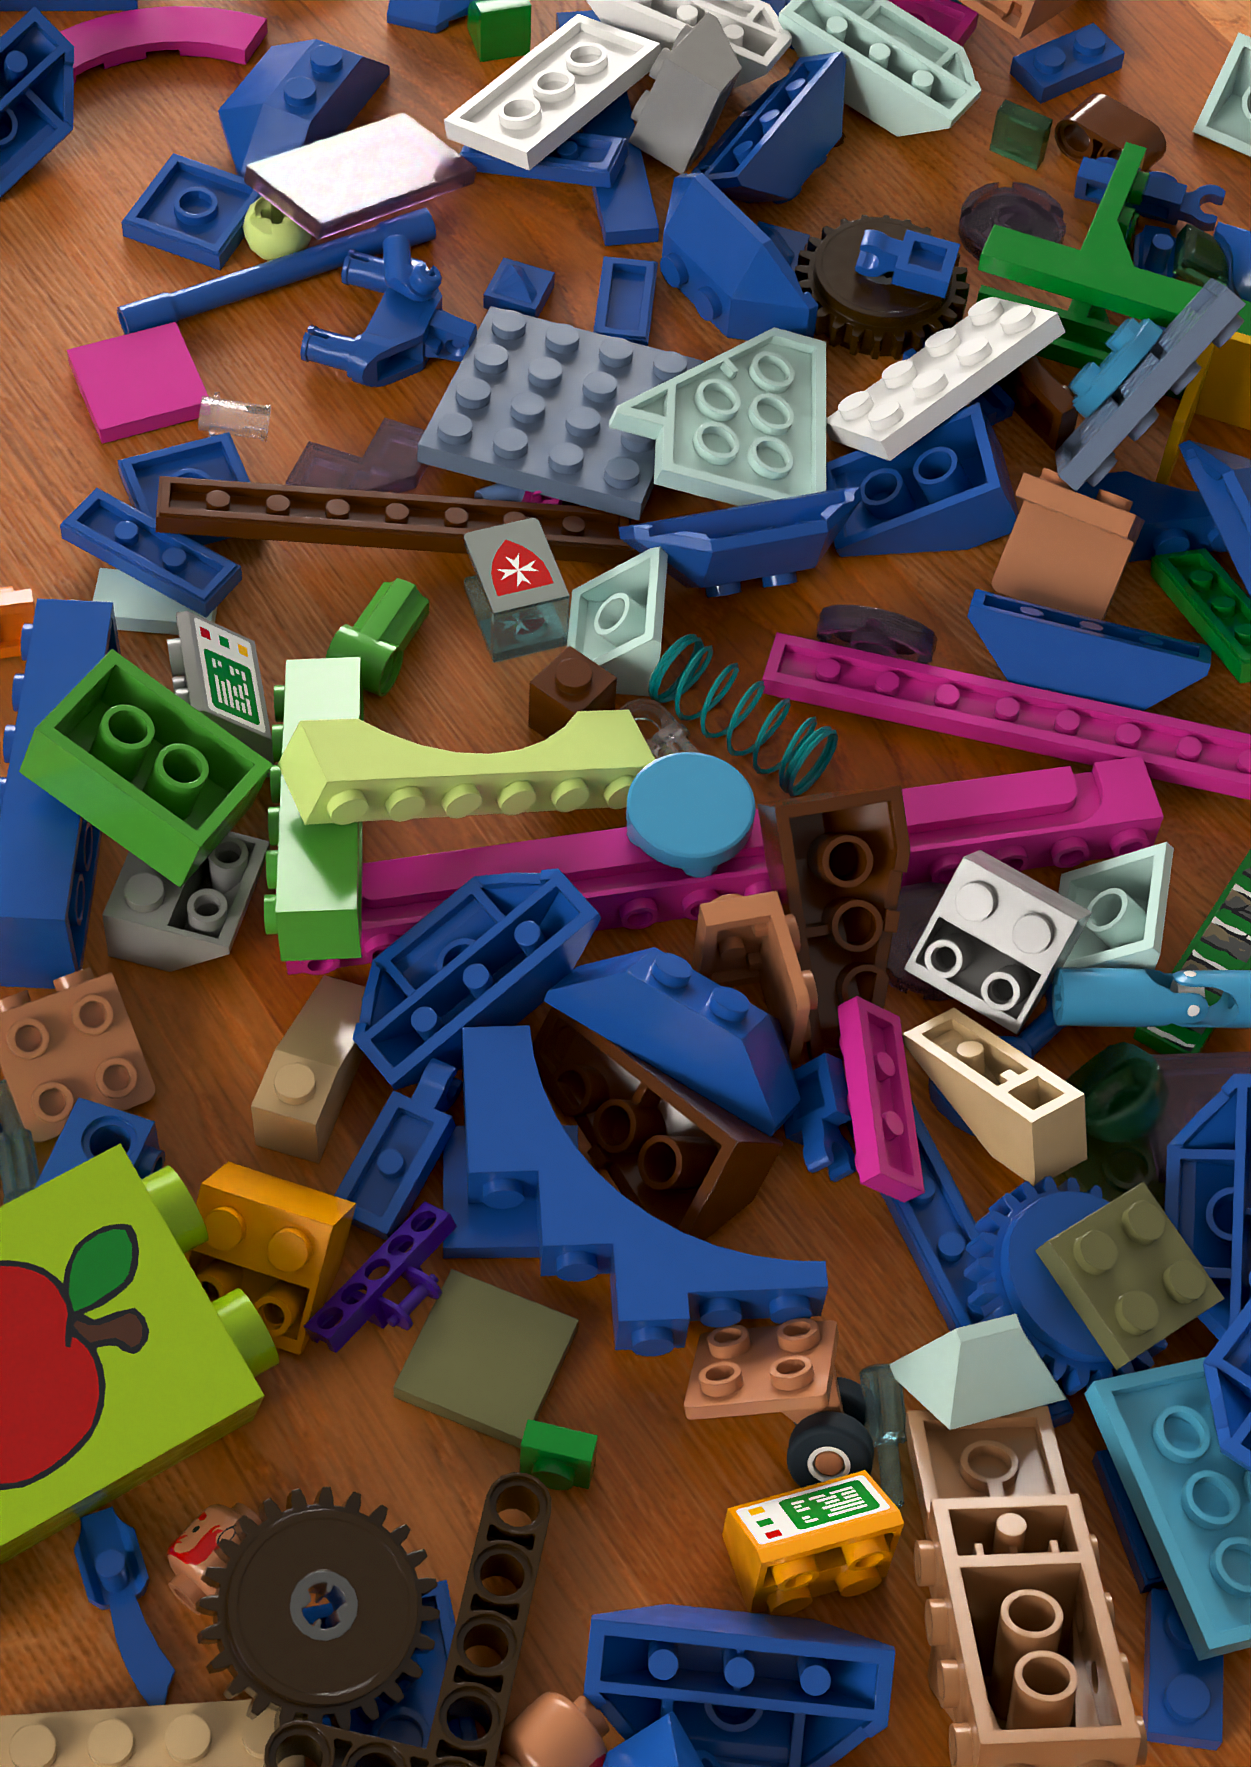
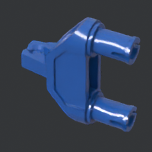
(398, 335)

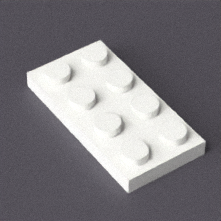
(552, 91)
(942, 376)

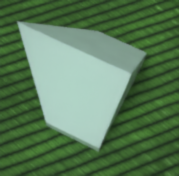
(978, 1373)

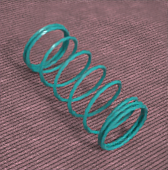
(798, 754)

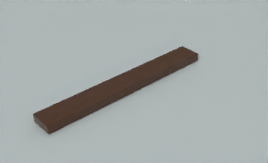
(376, 518)

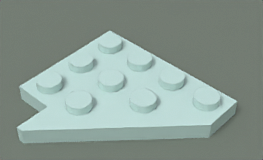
(740, 423)

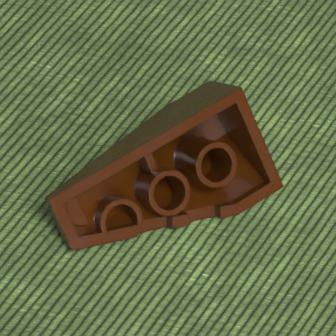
(841, 877)
(651, 1133)

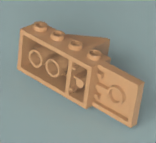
(1016, 1601)

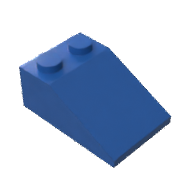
(931, 497)

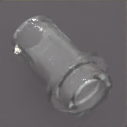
(235, 417)

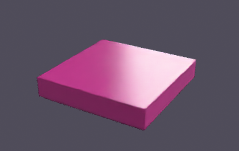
(138, 382)

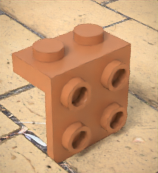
(1067, 547)
(754, 942)
(70, 1049)

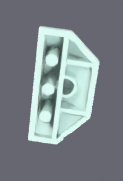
(895, 63)

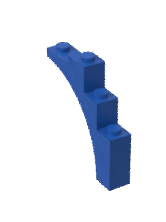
(591, 1229)

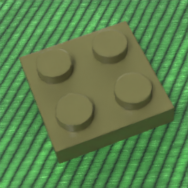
(1129, 1275)

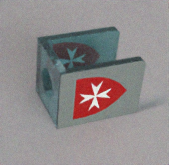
(516, 590)

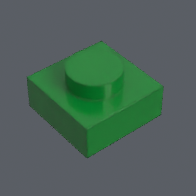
(558, 1455)

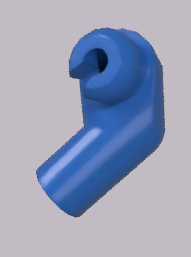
(403, 276)

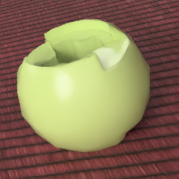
(272, 232)

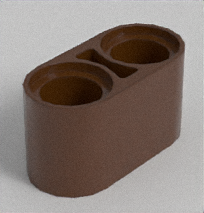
(1103, 127)

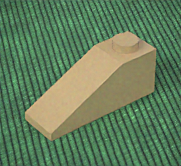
(310, 1073)
(1004, 1097)

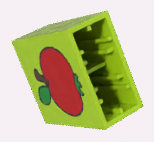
(110, 1345)

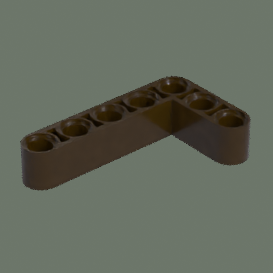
(466, 1687)

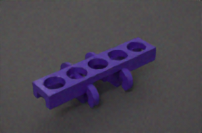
(359, 1307)

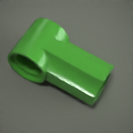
(382, 634)

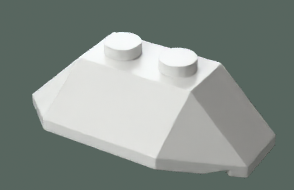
(748, 25)

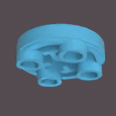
(1129, 347)
(690, 812)

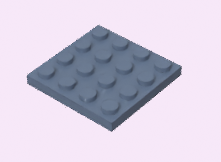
(1169, 365)
(538, 409)

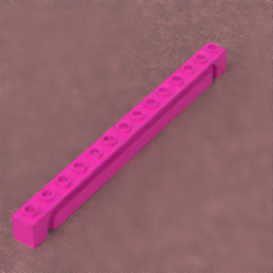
(1014, 817)

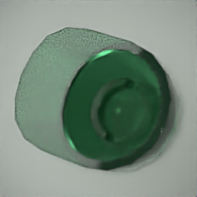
(1122, 1093)

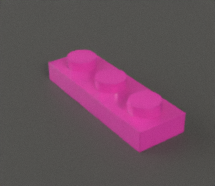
(880, 1100)

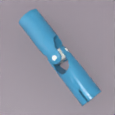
(1150, 998)

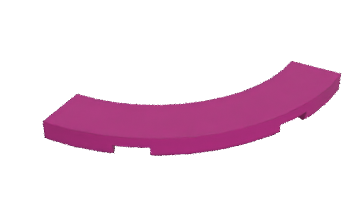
(189, 29)

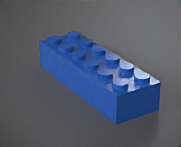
(44, 845)

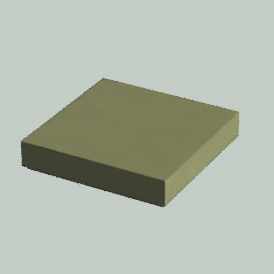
(486, 1358)

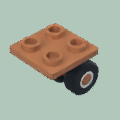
(792, 1373)

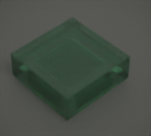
(1020, 134)
(1199, 257)

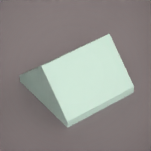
(1228, 107)
(621, 620)
(1126, 907)

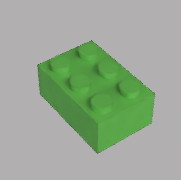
(144, 767)

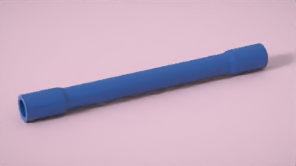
(248, 282)

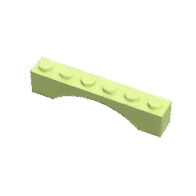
(359, 773)

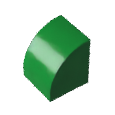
(500, 28)

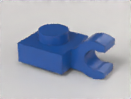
(917, 261)
(819, 1114)

